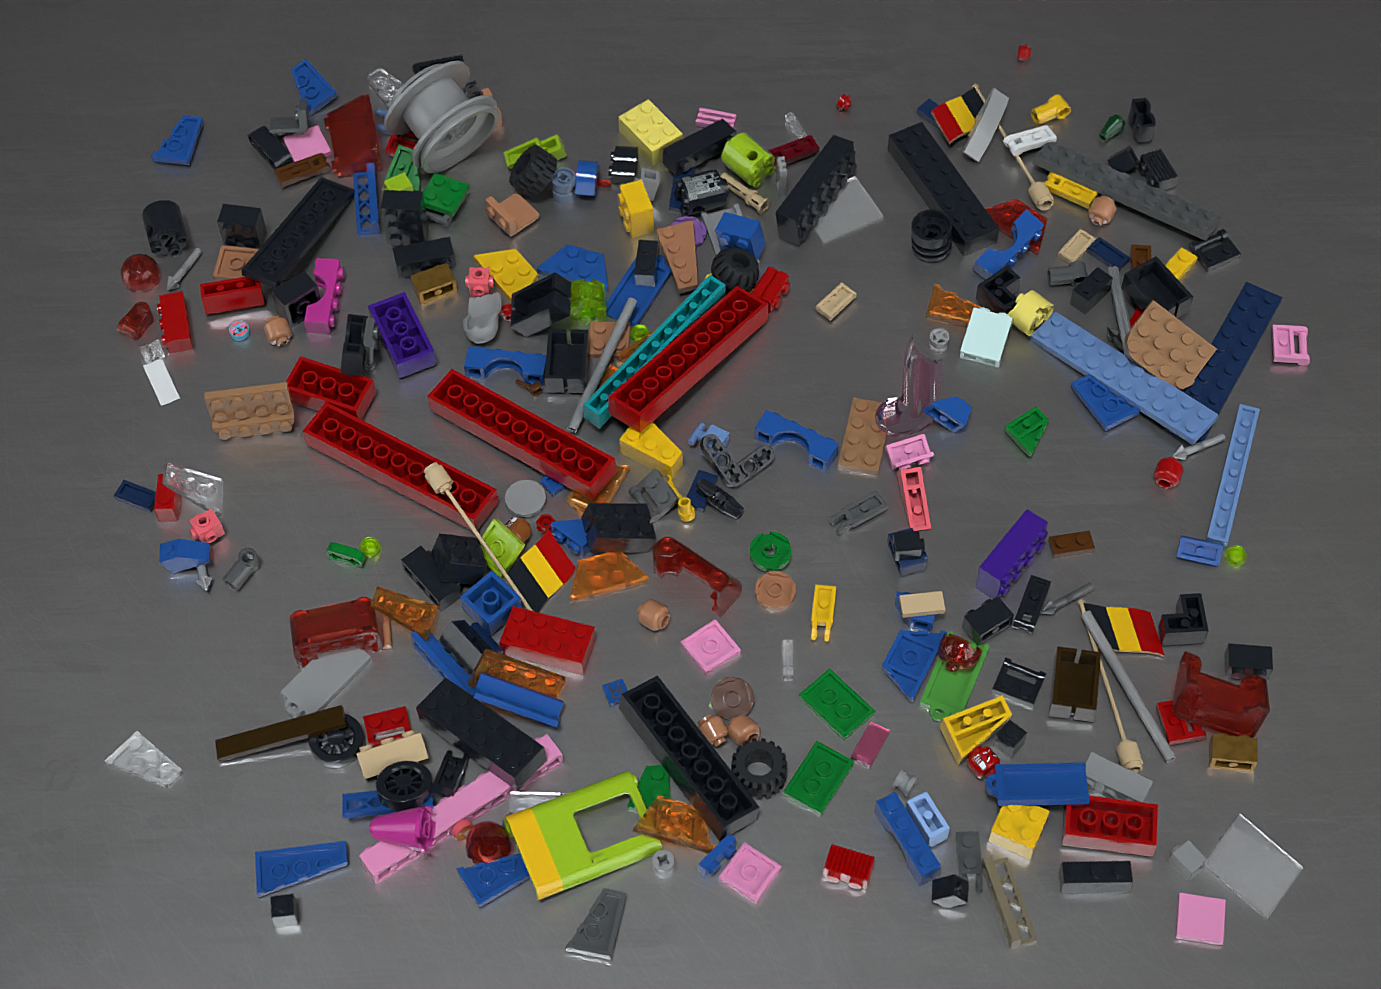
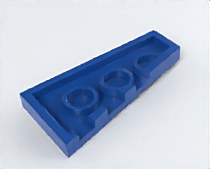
(293, 865)

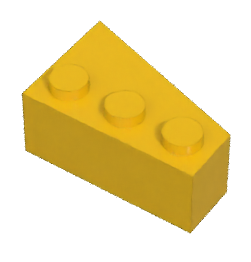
(652, 450)
(974, 726)

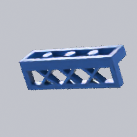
(371, 202)
(441, 661)
(518, 699)
(368, 804)

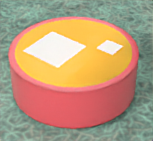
(461, 829)

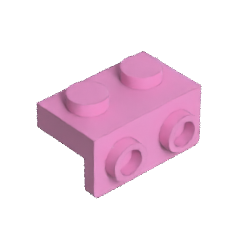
(908, 452)

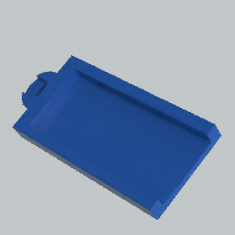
(643, 295)
(1039, 784)

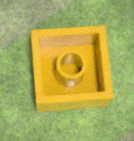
(636, 209)
(1019, 828)

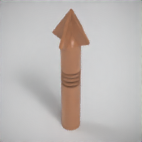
(386, 631)

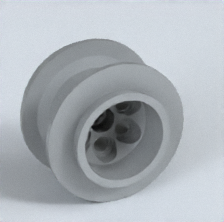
(441, 116)

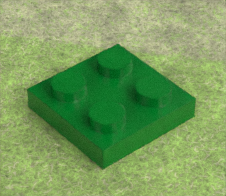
(444, 194)

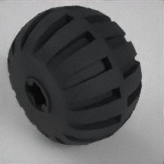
(735, 268)

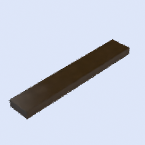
(280, 733)

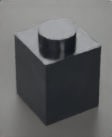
(907, 545)
(1010, 739)
(950, 891)
(284, 910)

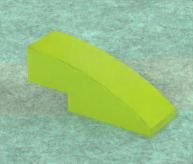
(552, 145)

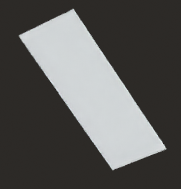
(161, 382)

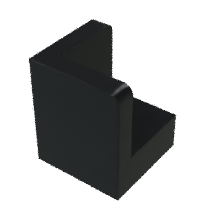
(1123, 160)

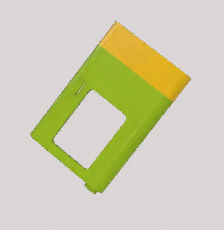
(554, 845)

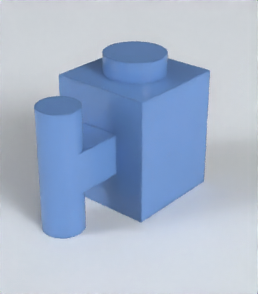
(699, 433)

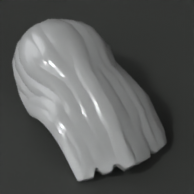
(482, 318)

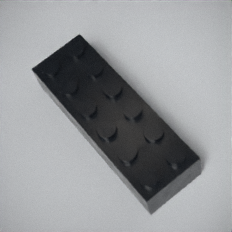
(816, 190)
(481, 734)

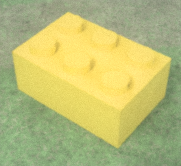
(649, 131)

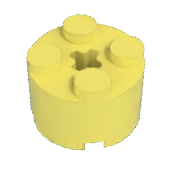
(1030, 312)

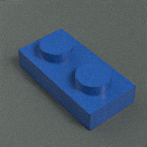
(1199, 550)
(712, 861)

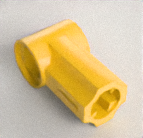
(1054, 108)

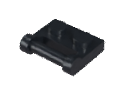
(1218, 255)
(1015, 688)

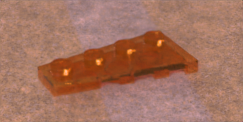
(518, 673)

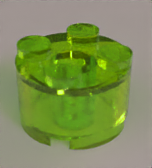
(587, 300)

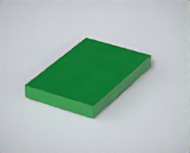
(836, 704)
(818, 778)

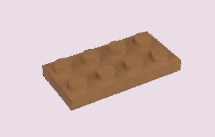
(863, 439)

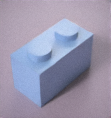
(928, 819)

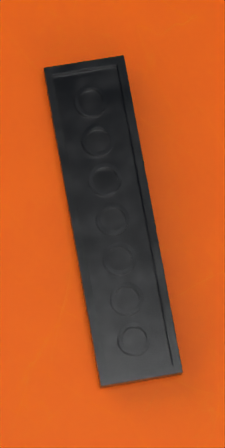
(298, 232)

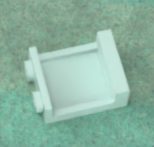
(986, 337)

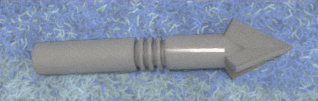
(173, 281)
(1182, 452)
(204, 581)

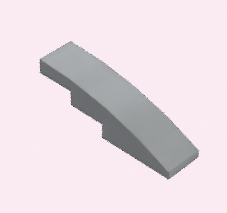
(985, 125)

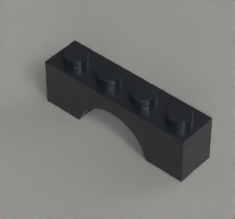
(353, 346)

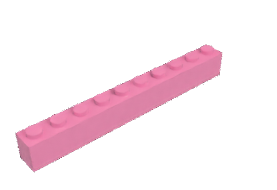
(467, 803)

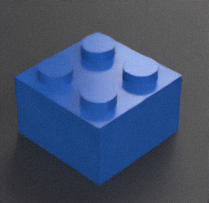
(741, 233)
(490, 602)

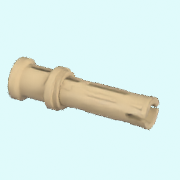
(750, 197)

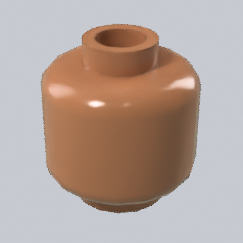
(1102, 210)
(277, 330)
(653, 615)
(713, 729)
(743, 729)

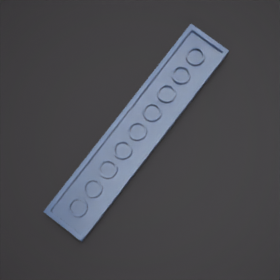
(1124, 378)

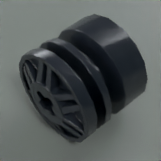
(931, 235)

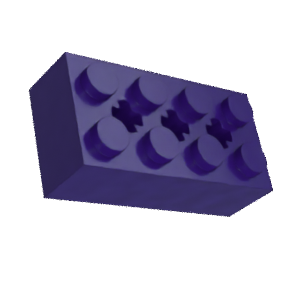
(402, 335)
(1012, 555)

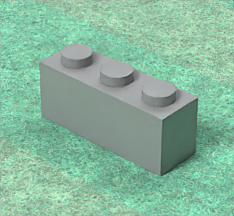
(1114, 780)

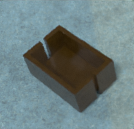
(1075, 684)

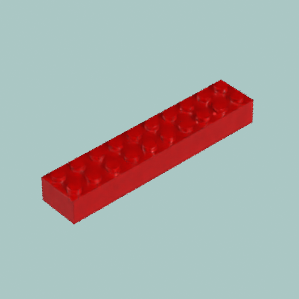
(687, 359)
(522, 434)
(397, 465)

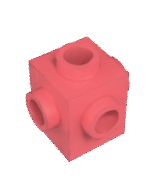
(479, 281)
(206, 527)

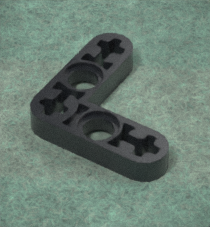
(737, 468)

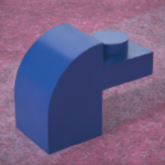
(587, 177)

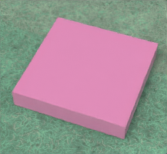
(307, 144)
(710, 647)
(750, 873)
(1200, 919)

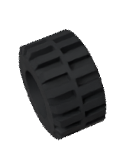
(533, 171)
(765, 753)

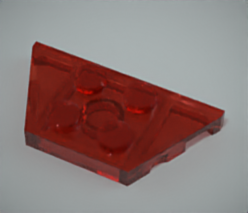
(1008, 212)

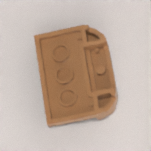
(1167, 347)
(250, 410)

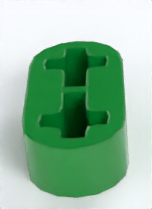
(345, 554)

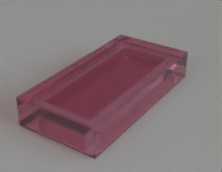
(870, 745)

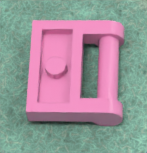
(1284, 344)

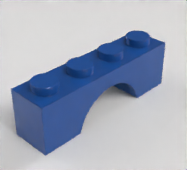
(1024, 230)
(482, 362)
(775, 429)
(917, 852)

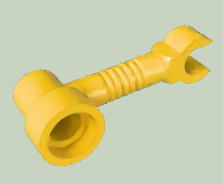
(686, 510)

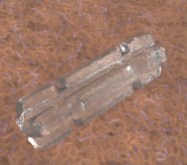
(795, 125)
(788, 660)

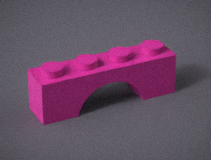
(320, 315)

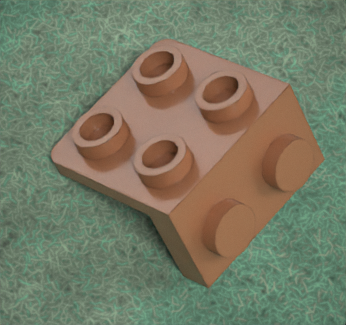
(511, 214)

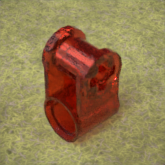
(136, 321)

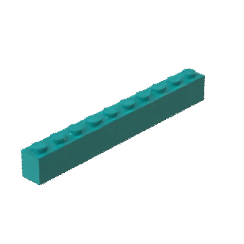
(697, 304)

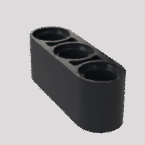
(269, 148)

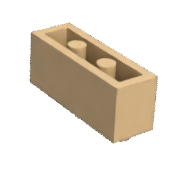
(375, 759)

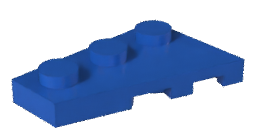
(1102, 404)

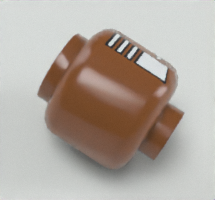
(519, 527)

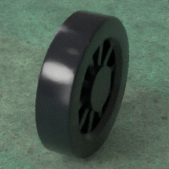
(337, 741)
(404, 785)

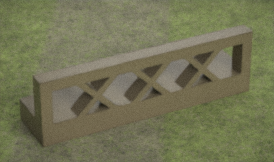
(1003, 903)

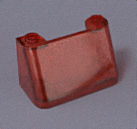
(353, 137)
(675, 556)
(334, 629)
(1217, 702)

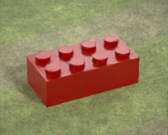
(316, 383)
(547, 640)
(1111, 826)

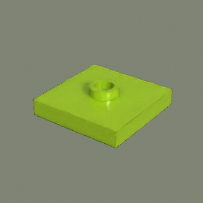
(503, 544)

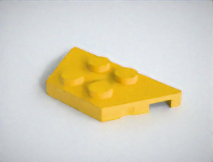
(509, 270)

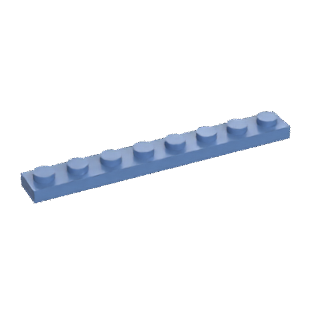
(1233, 475)

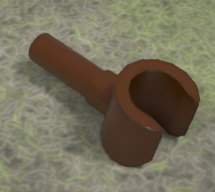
(534, 389)

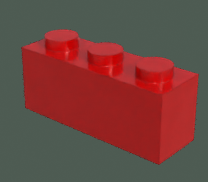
(231, 295)
(174, 322)

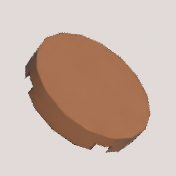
(775, 590)

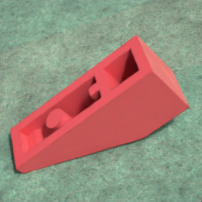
(914, 498)

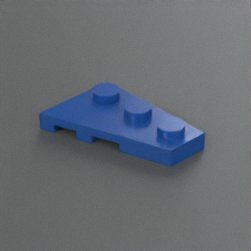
(312, 86)
(181, 143)
(494, 878)

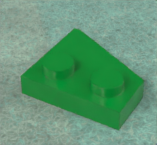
(403, 163)
(1027, 429)
(652, 783)

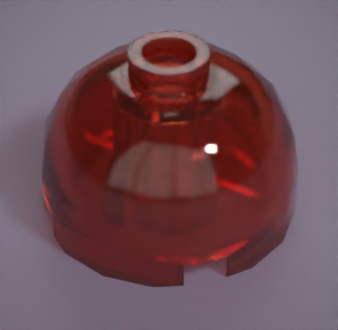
(140, 273)
(958, 653)
(487, 842)

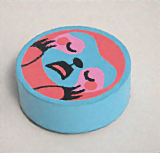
(239, 330)

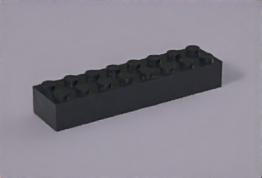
(943, 187)
(688, 758)

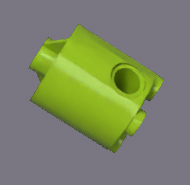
(748, 159)

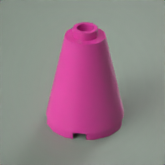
(405, 828)

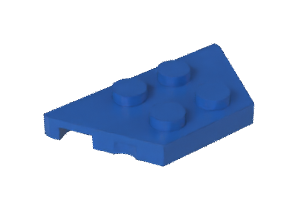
(576, 264)
(911, 659)

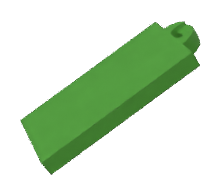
(951, 691)

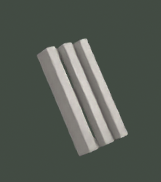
(781, 176)

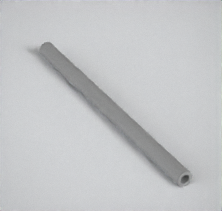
(602, 363)
(1128, 686)

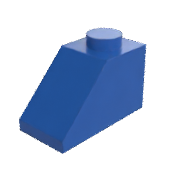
(949, 412)
(183, 554)

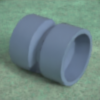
(563, 185)

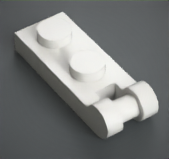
(1029, 139)

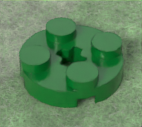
(767, 542)

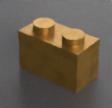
(433, 283)
(1233, 752)

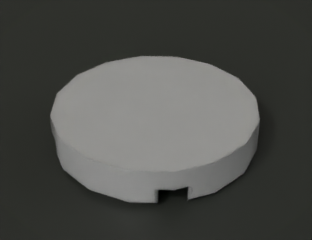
(525, 498)

